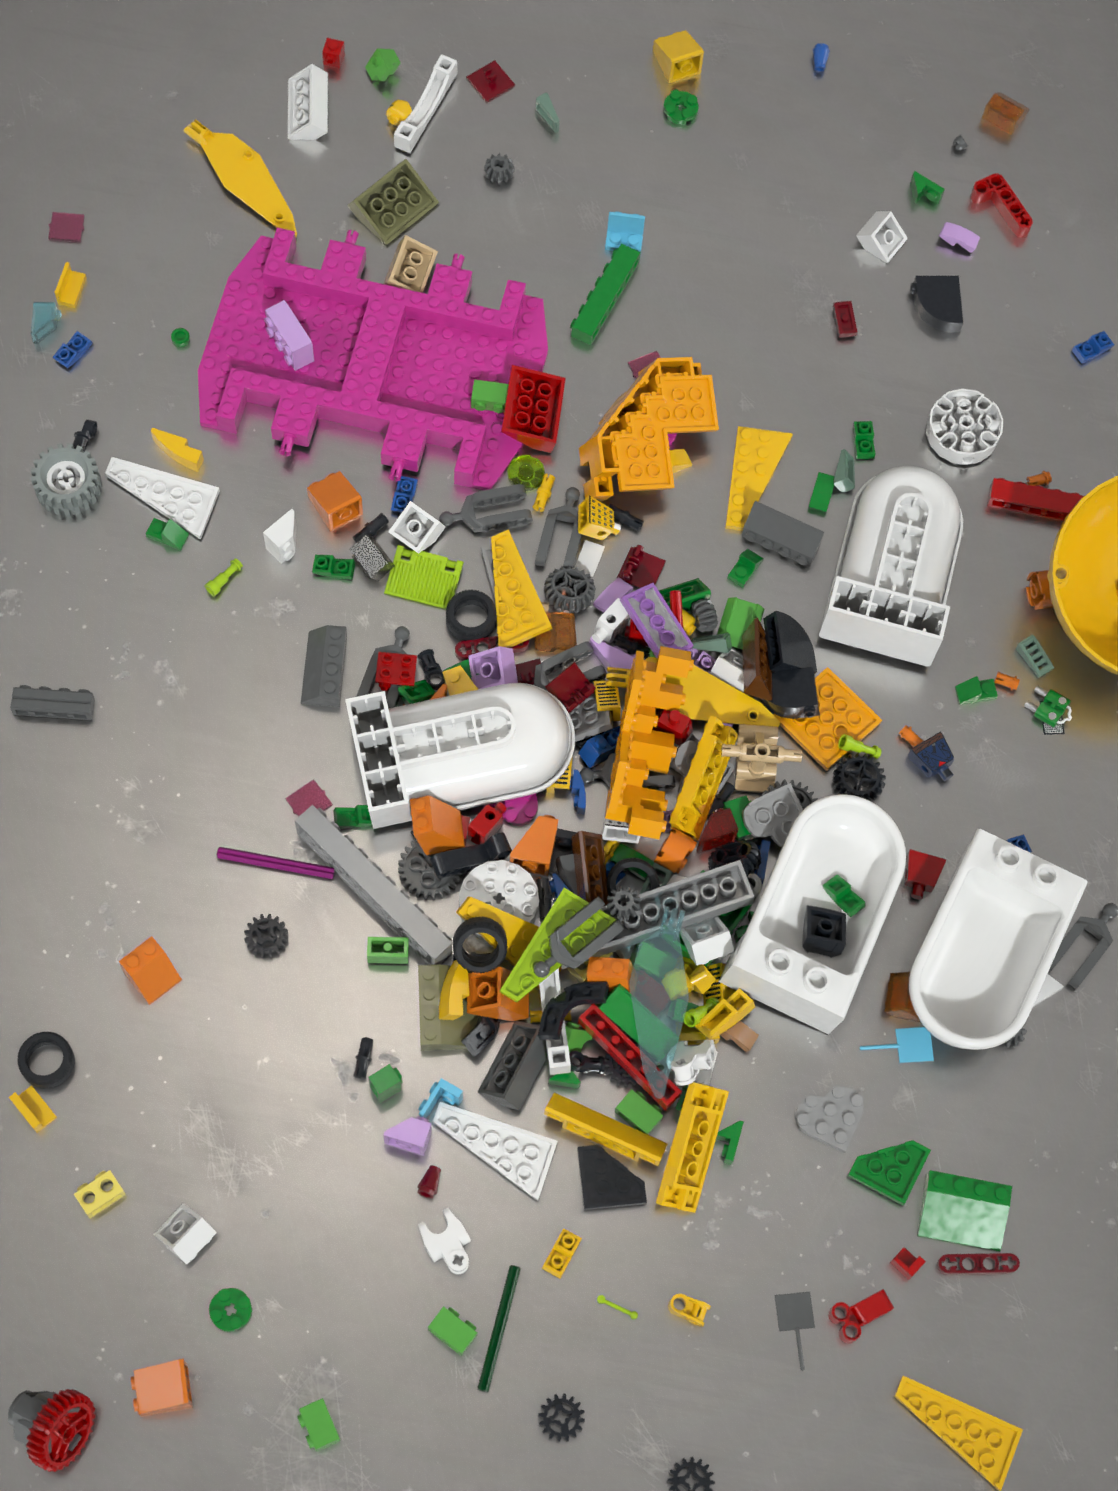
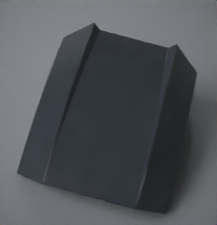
(824, 931)

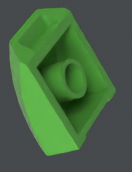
(737, 618)

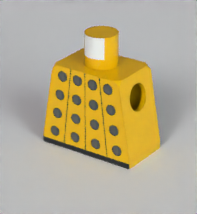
(596, 519)

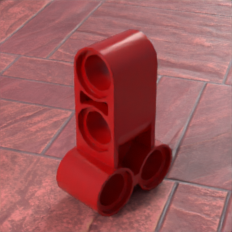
(860, 1314)

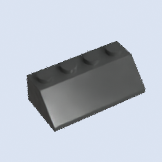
(782, 534)
(324, 666)
(515, 1066)

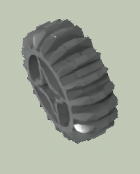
(572, 584)

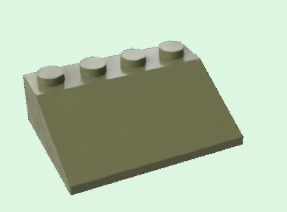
(393, 202)
(435, 1032)

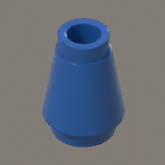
(820, 56)

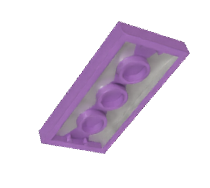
(655, 619)

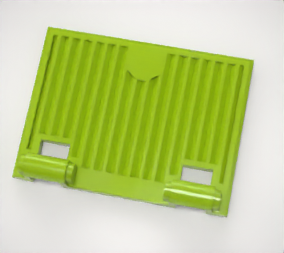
(423, 577)

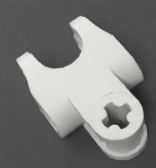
(691, 1060)
(447, 1244)

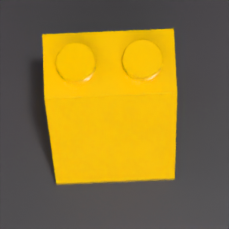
(678, 56)

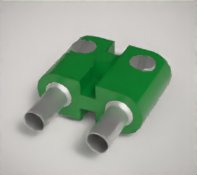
(1051, 708)

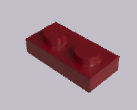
(845, 319)

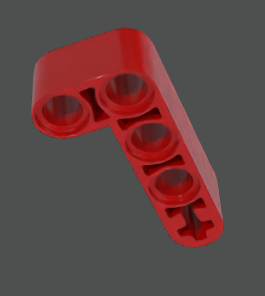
(985, 189)

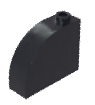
(938, 301)
(787, 643)
(793, 694)

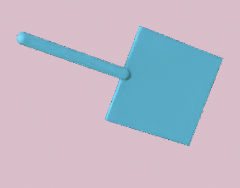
(912, 1045)

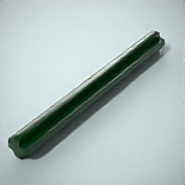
(499, 1328)

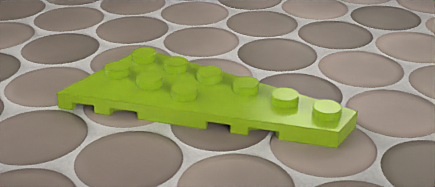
(522, 977)

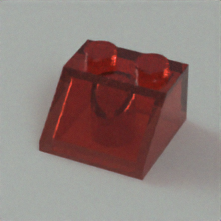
(718, 830)

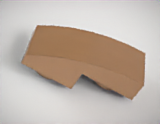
(741, 1035)

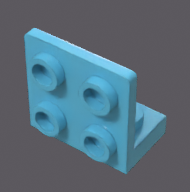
(624, 229)
(449, 1092)

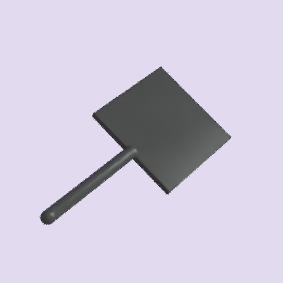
(795, 1313)

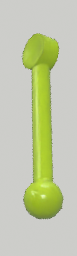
(601, 1299)

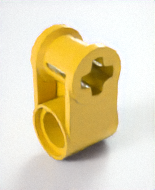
(690, 1309)

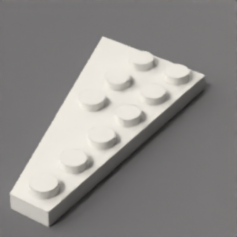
(176, 497)
(508, 1149)

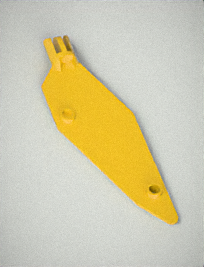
(243, 174)
(707, 697)

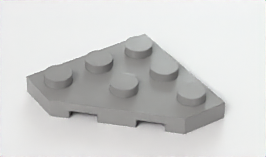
(588, 720)

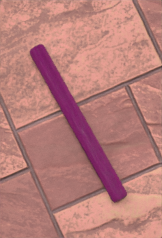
(275, 862)

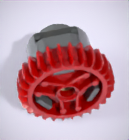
(52, 1425)

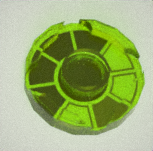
(526, 471)

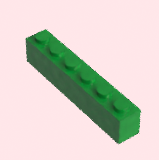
(606, 293)

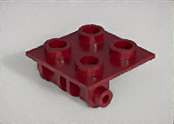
(640, 567)
(571, 687)

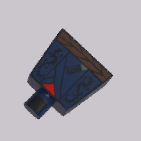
(933, 757)

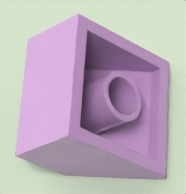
(494, 667)
(410, 1135)

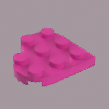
(519, 810)

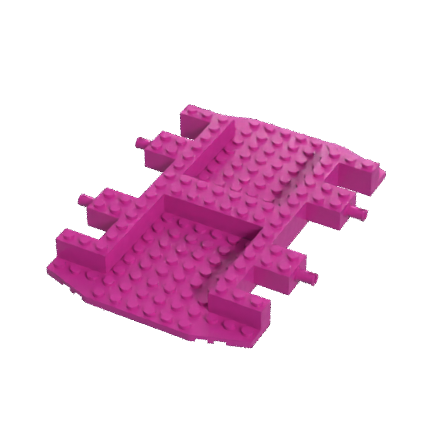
(380, 356)

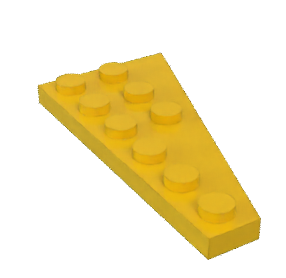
(753, 465)

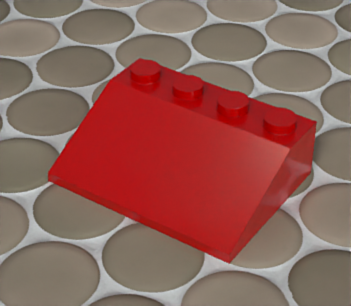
(533, 408)

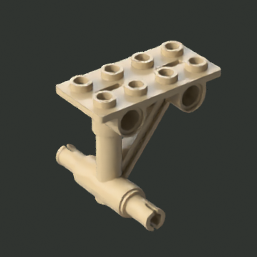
(757, 757)

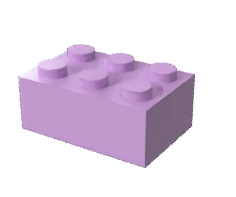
(289, 335)

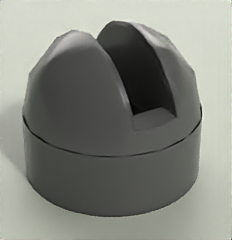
(960, 142)

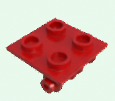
(395, 669)

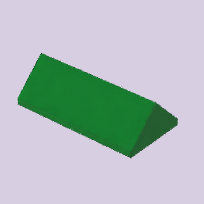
(690, 592)
(620, 1011)

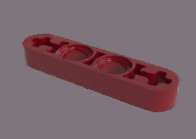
(489, 641)
(978, 1267)

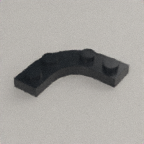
(558, 1008)
(481, 1034)

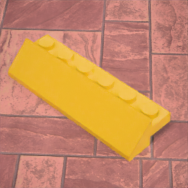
(702, 779)
(605, 1130)
(692, 1147)

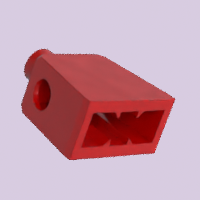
(674, 723)
(486, 823)
(922, 872)

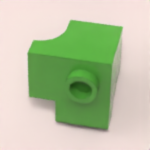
(382, 64)
(576, 1036)

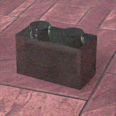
(371, 557)

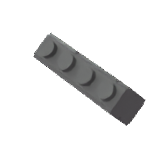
(52, 703)

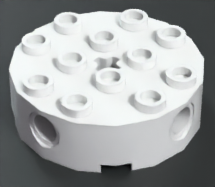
(964, 426)
(506, 883)

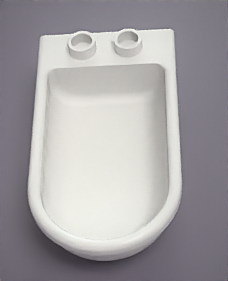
(896, 566)
(459, 748)
(827, 839)
(991, 943)

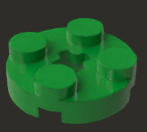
(680, 98)
(236, 1320)

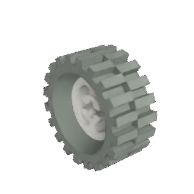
(62, 465)

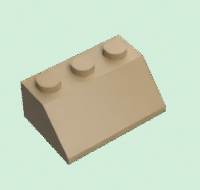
(410, 265)

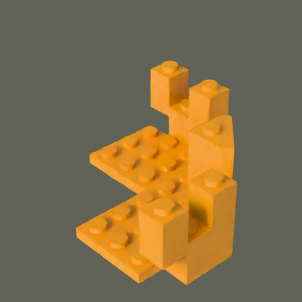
(635, 430)
(643, 748)

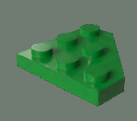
(891, 1169)

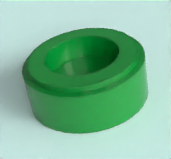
(180, 337)

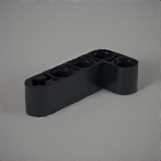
(465, 859)

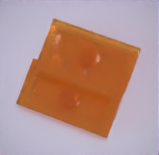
(561, 636)

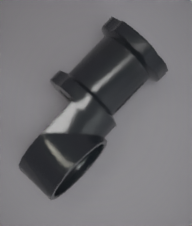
(88, 431)
(431, 668)
(587, 1064)

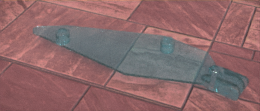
(659, 999)

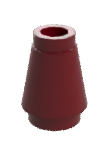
(429, 1183)

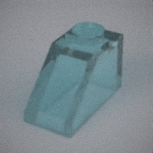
(44, 320)

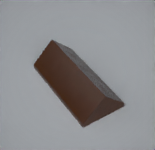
(756, 668)
(590, 866)

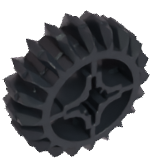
(851, 777)
(737, 850)

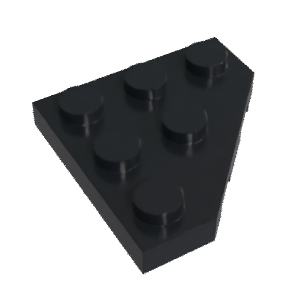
(607, 1181)

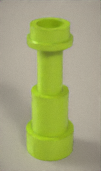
(214, 586)
(848, 743)
(694, 1016)

